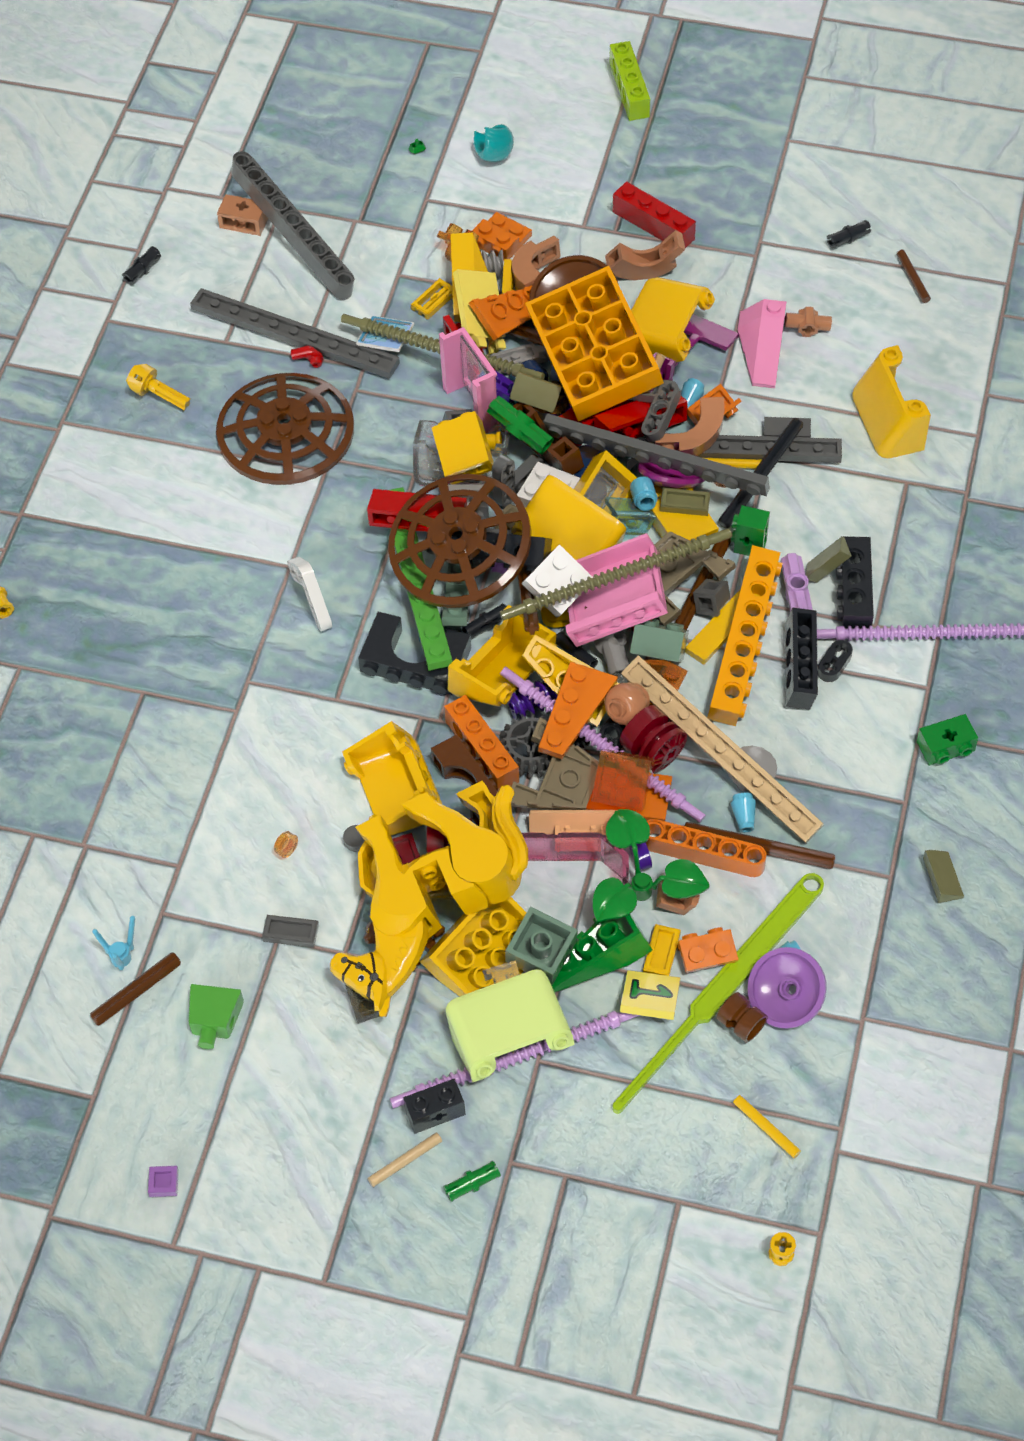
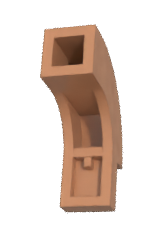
(531, 258)
(648, 263)
(703, 434)

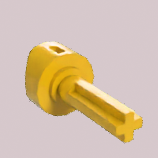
(147, 381)

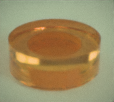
(286, 844)

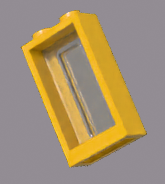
(604, 479)

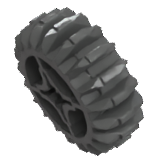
(517, 741)

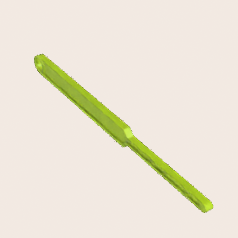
(730, 978)

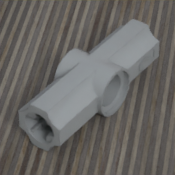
(614, 652)

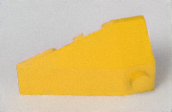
(464, 256)
(552, 664)

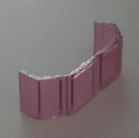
(578, 847)

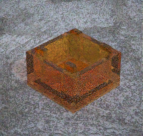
(622, 779)

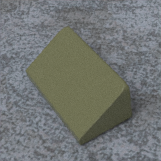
(535, 392)
(828, 560)
(942, 875)

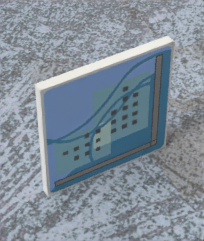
(373, 341)

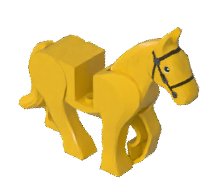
(478, 867)

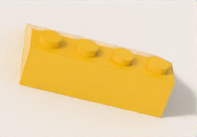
(473, 946)

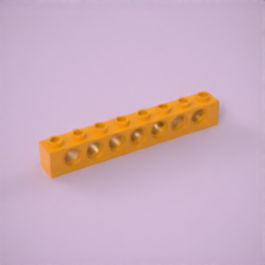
(722, 707)

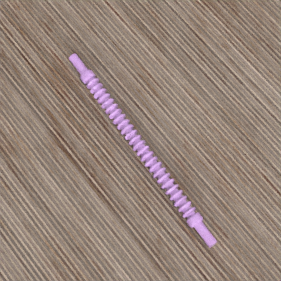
(841, 633)
(677, 800)
(612, 1020)

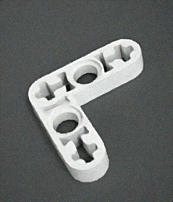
(304, 575)

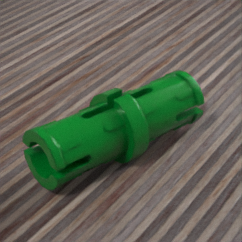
(471, 1181)

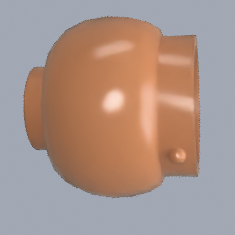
(626, 701)

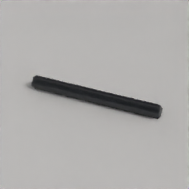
(763, 468)

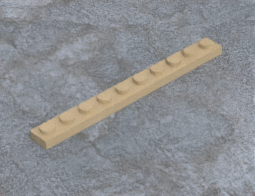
(724, 750)

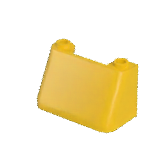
(664, 313)
(891, 423)
(570, 520)
(480, 675)
(391, 774)

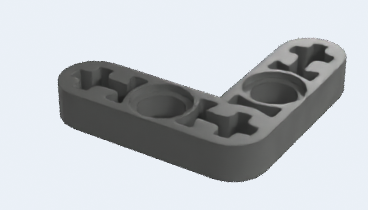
(659, 400)
(504, 471)

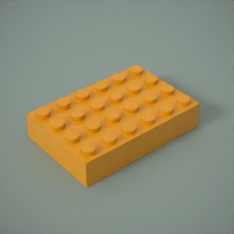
(594, 343)

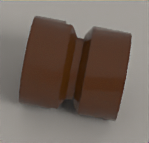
(745, 1019)

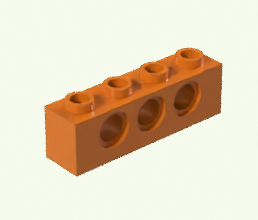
(484, 744)

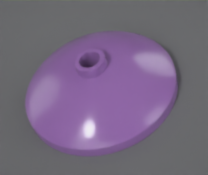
(771, 982)

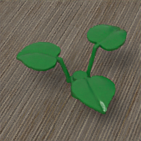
(617, 900)

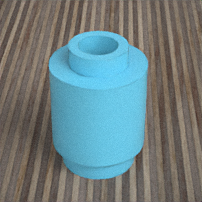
(643, 493)

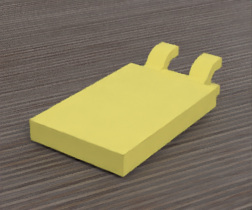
(470, 286)

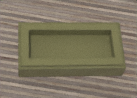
(685, 501)

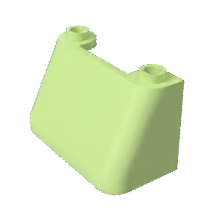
(506, 1019)

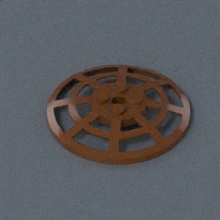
(286, 433)
(461, 549)

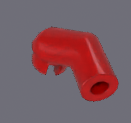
(313, 355)

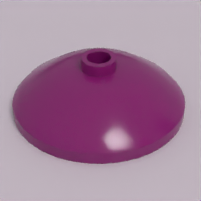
(668, 478)

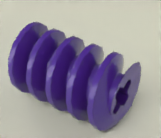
(521, 703)

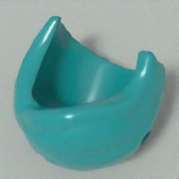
(494, 143)

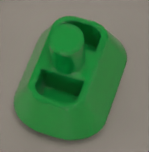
(417, 146)

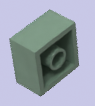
(660, 641)
(541, 944)

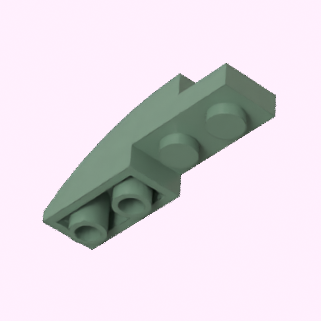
(460, 615)

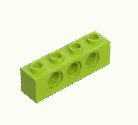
(629, 80)

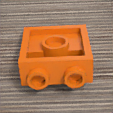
(501, 234)

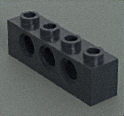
(539, 549)
(856, 585)
(801, 658)

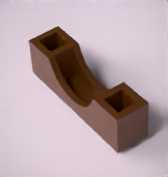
(562, 453)
(455, 761)

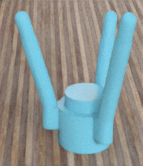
(119, 951)

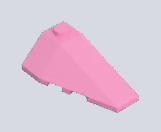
(761, 338)

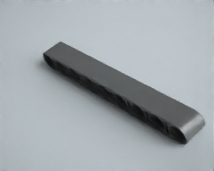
(292, 225)

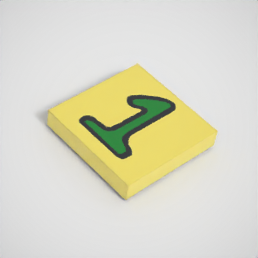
(650, 995)

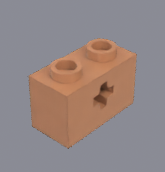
(241, 215)

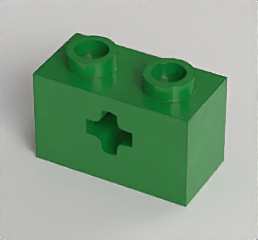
(749, 529)
(947, 740)

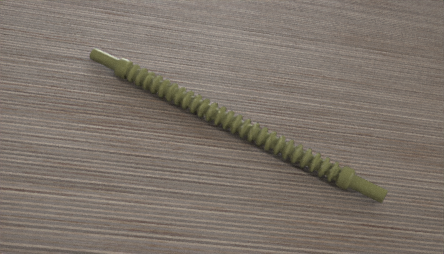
(367, 325)
(529, 606)

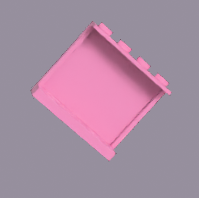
(620, 603)

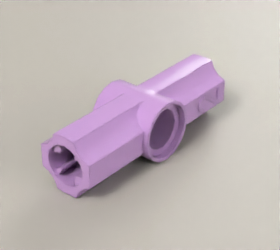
(795, 582)

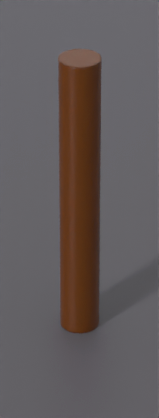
(915, 279)

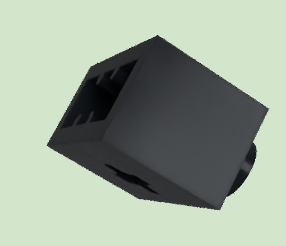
(434, 1106)

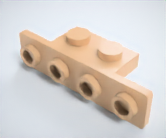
(569, 821)

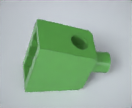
(213, 1012)

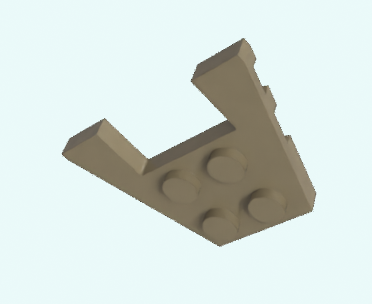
(679, 570)
(565, 784)

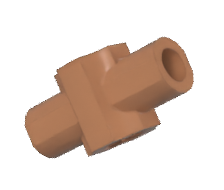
(808, 321)

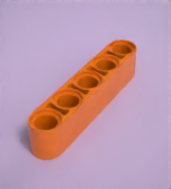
(711, 857)

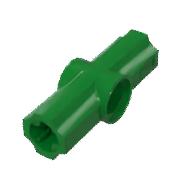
(520, 425)

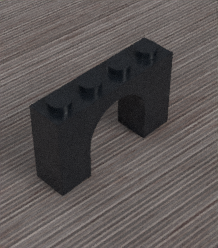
(379, 659)

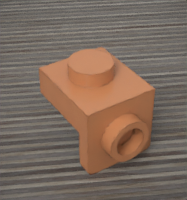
(675, 905)

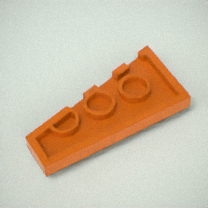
(574, 707)

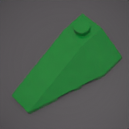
(601, 950)

